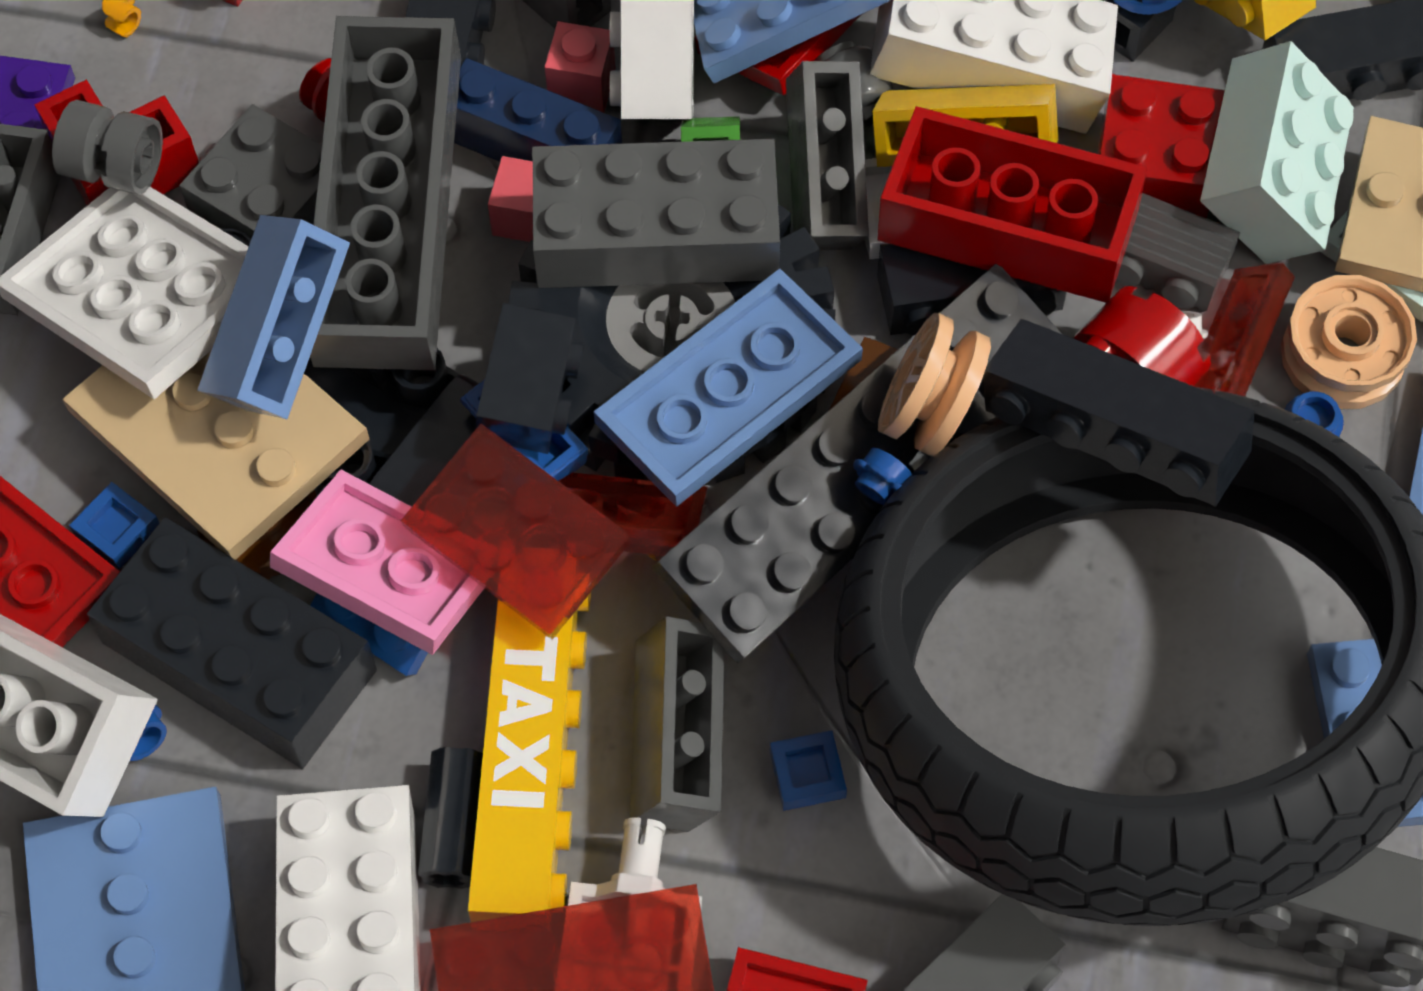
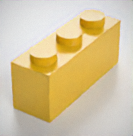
(1015, 108)

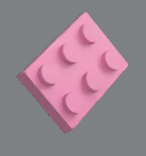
(367, 562)

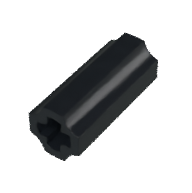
(450, 817)

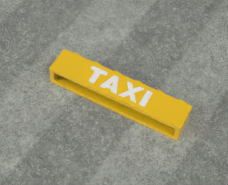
(526, 768)

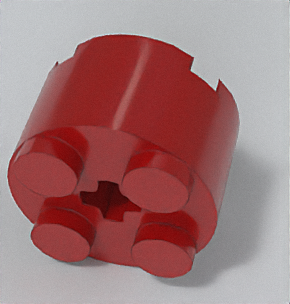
(1148, 334)

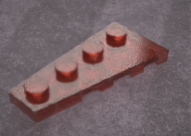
(592, 946)

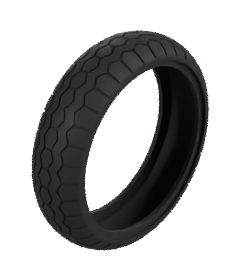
(1117, 853)

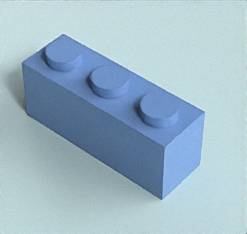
(274, 316)

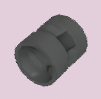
(97, 145)

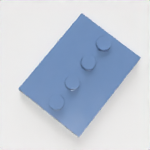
(134, 898)

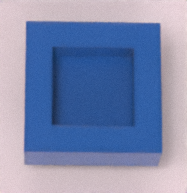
(114, 525)
(808, 770)

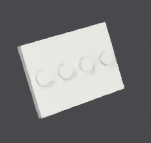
(131, 285)

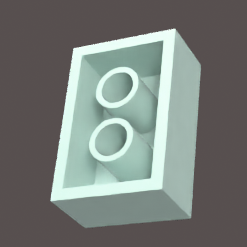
(1278, 153)

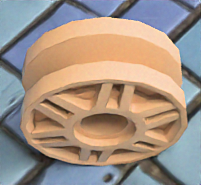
(1358, 311)
(934, 384)

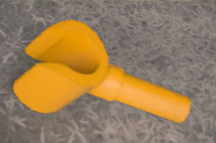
(122, 16)

